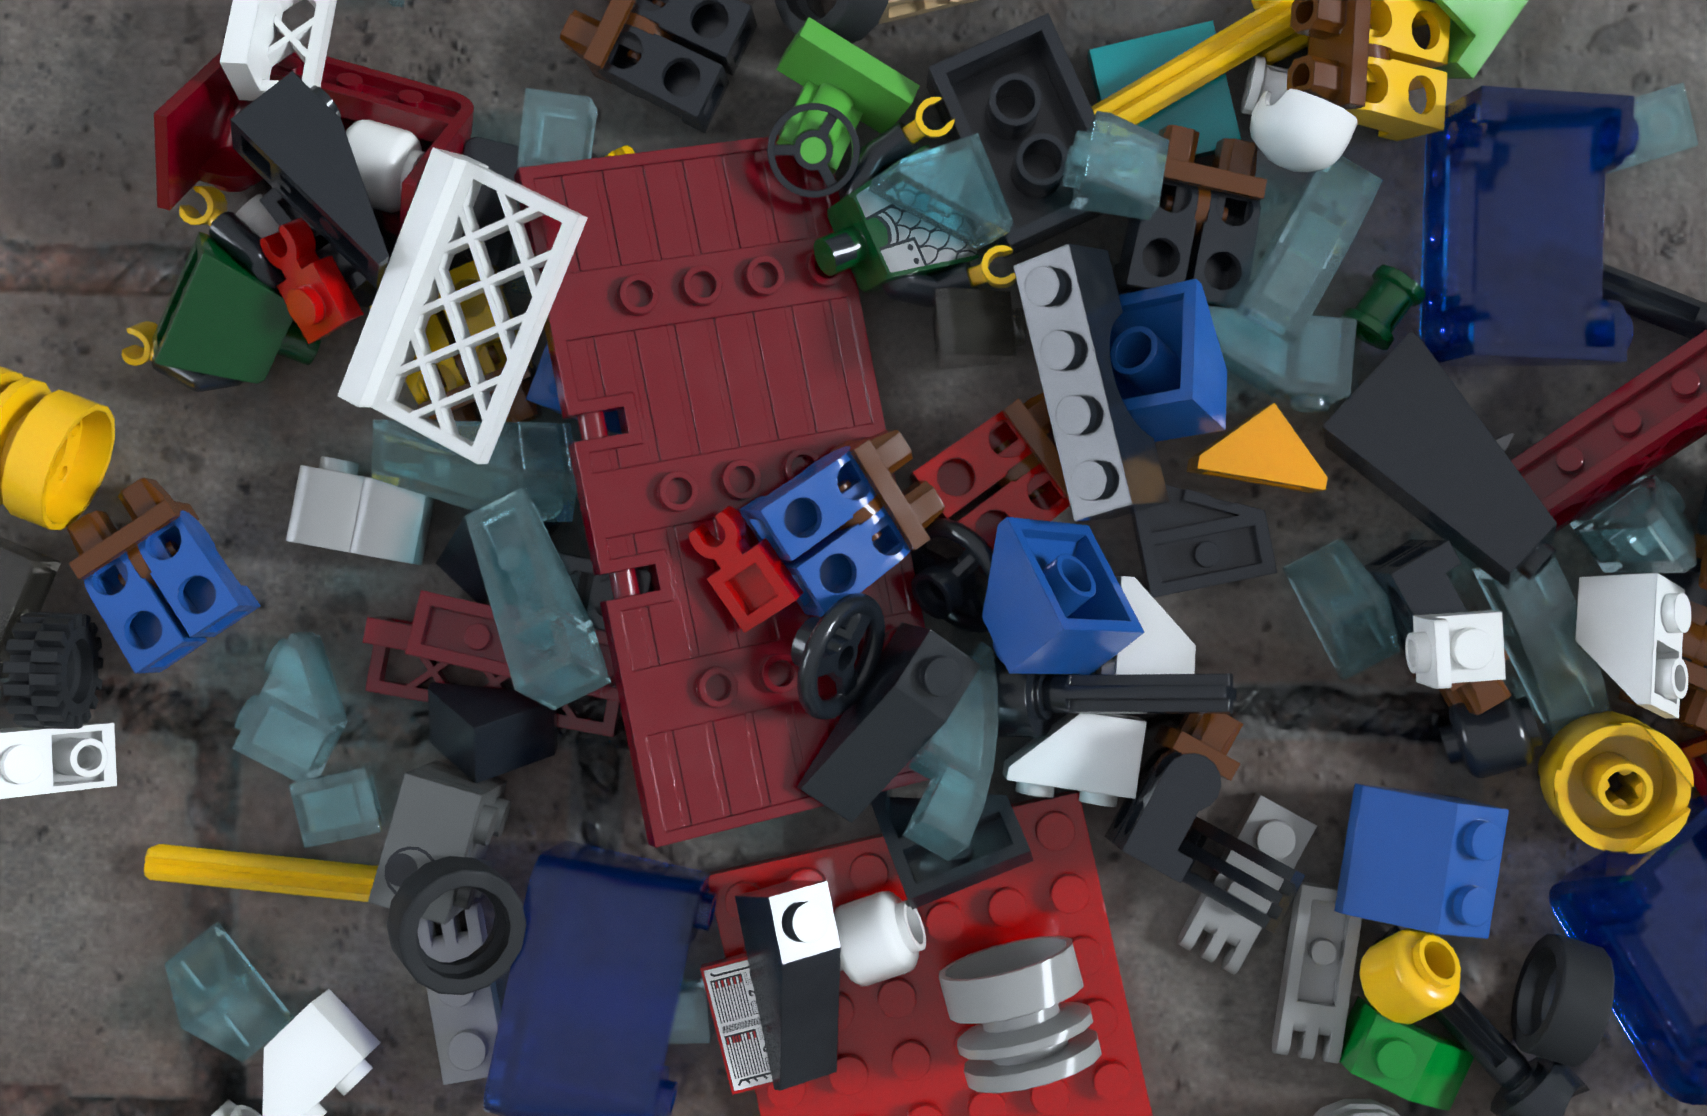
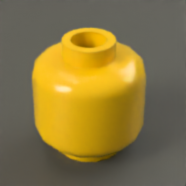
(1410, 975)

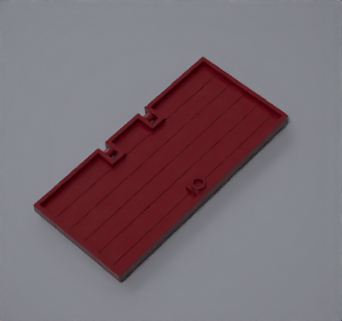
(728, 378)

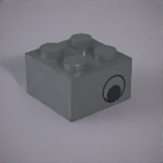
(436, 818)

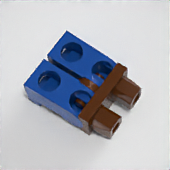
(845, 519)
(157, 578)

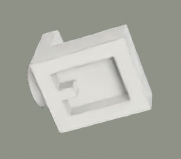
(1456, 648)

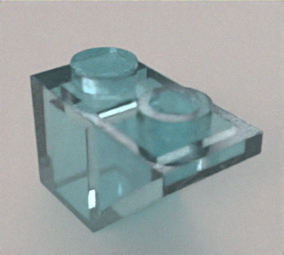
(1116, 168)
(297, 712)

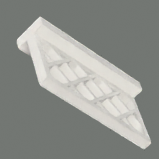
(421, 271)

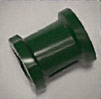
(1384, 306)

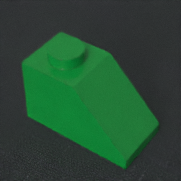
(1403, 1057)

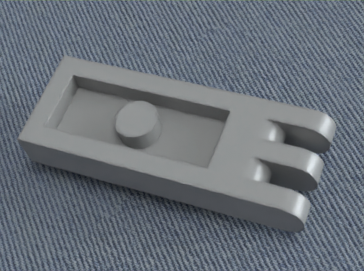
(1272, 832)
(1316, 974)
(461, 1023)

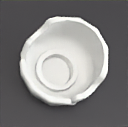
(1301, 130)

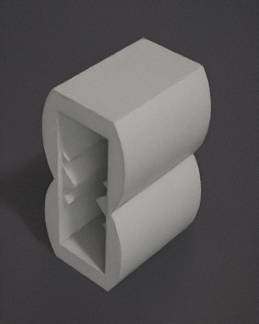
(358, 513)

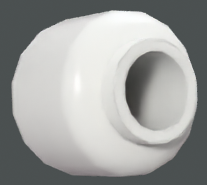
(384, 160)
(878, 937)

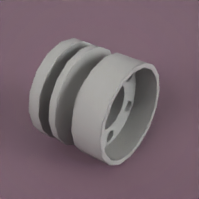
(1022, 1025)

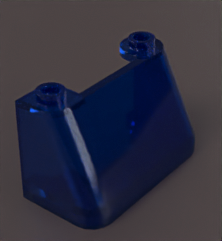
(1522, 229)
(1654, 927)
(596, 985)

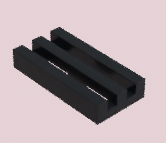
(1280, 899)

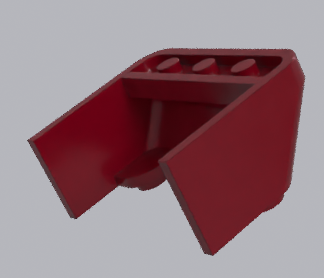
(196, 131)

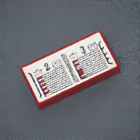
(737, 1022)

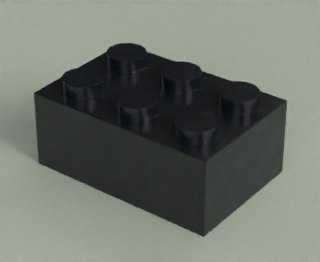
(1027, 112)

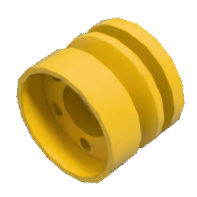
(50, 450)

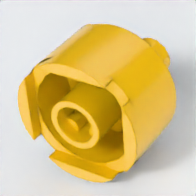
(1651, 769)

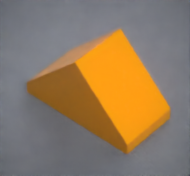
(1263, 453)

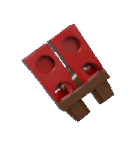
(1003, 452)

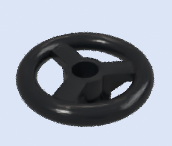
(947, 585)
(831, 647)

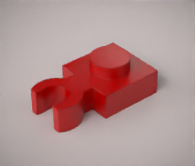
(313, 287)
(749, 579)

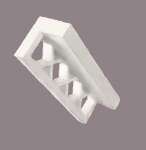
(253, 47)

